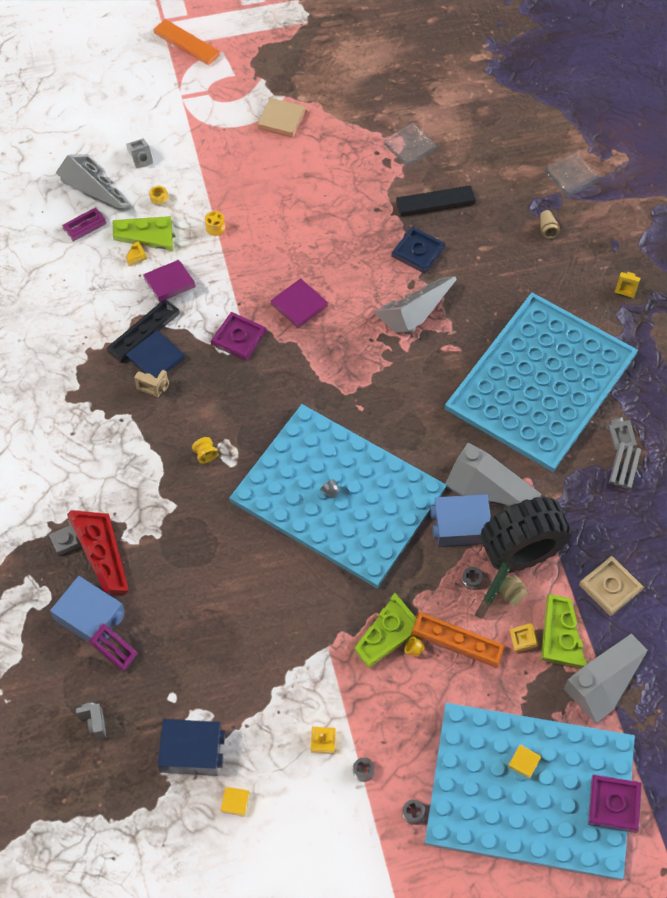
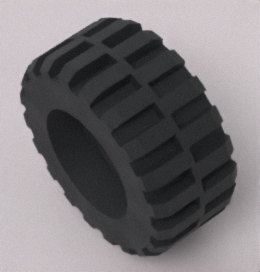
(526, 533)

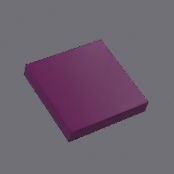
(169, 280)
(299, 303)
(238, 336)
(614, 803)

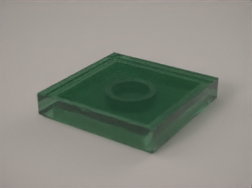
(492, 591)

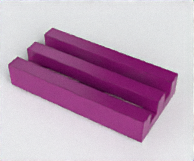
(85, 226)
(98, 635)

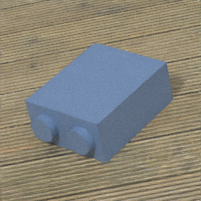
(459, 519)
(85, 608)

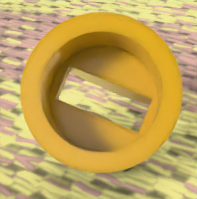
(414, 646)

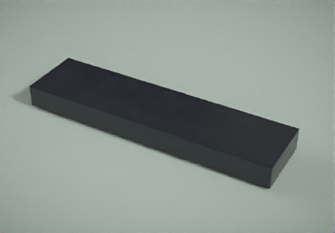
(435, 200)
(142, 329)

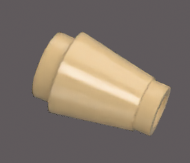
(549, 225)

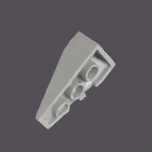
(86, 175)
(412, 311)
(481, 474)
(605, 678)

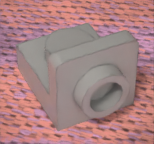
(140, 152)
(621, 431)
(65, 540)
(95, 719)

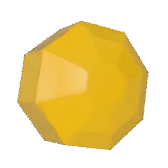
(158, 195)

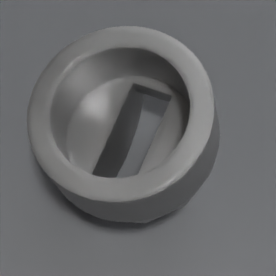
(330, 489)

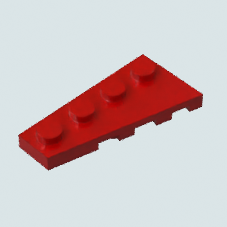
(100, 546)

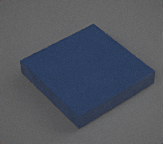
(418, 250)
(155, 355)

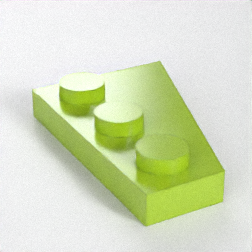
(150, 231)
(387, 633)
(560, 635)

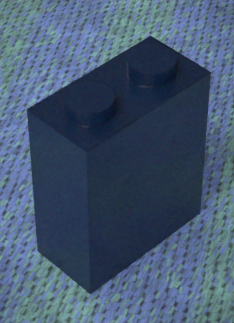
(191, 747)

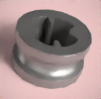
(467, 581)
(361, 776)
(418, 807)

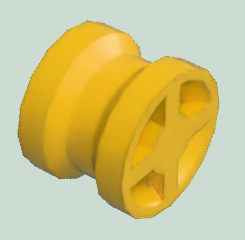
(213, 218)
(204, 450)

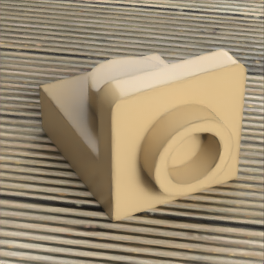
(150, 384)

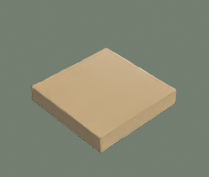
(281, 117)
(611, 586)

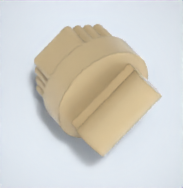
(513, 590)

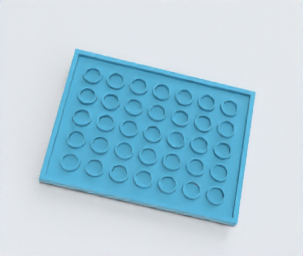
(541, 381)
(377, 501)
(533, 821)

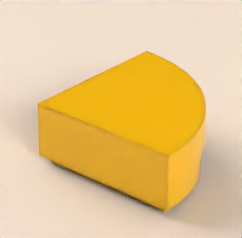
(136, 254)

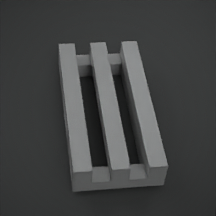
(629, 450)

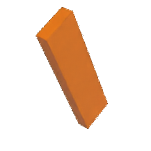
(186, 42)
(457, 639)

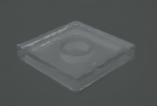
(410, 144)
(571, 174)

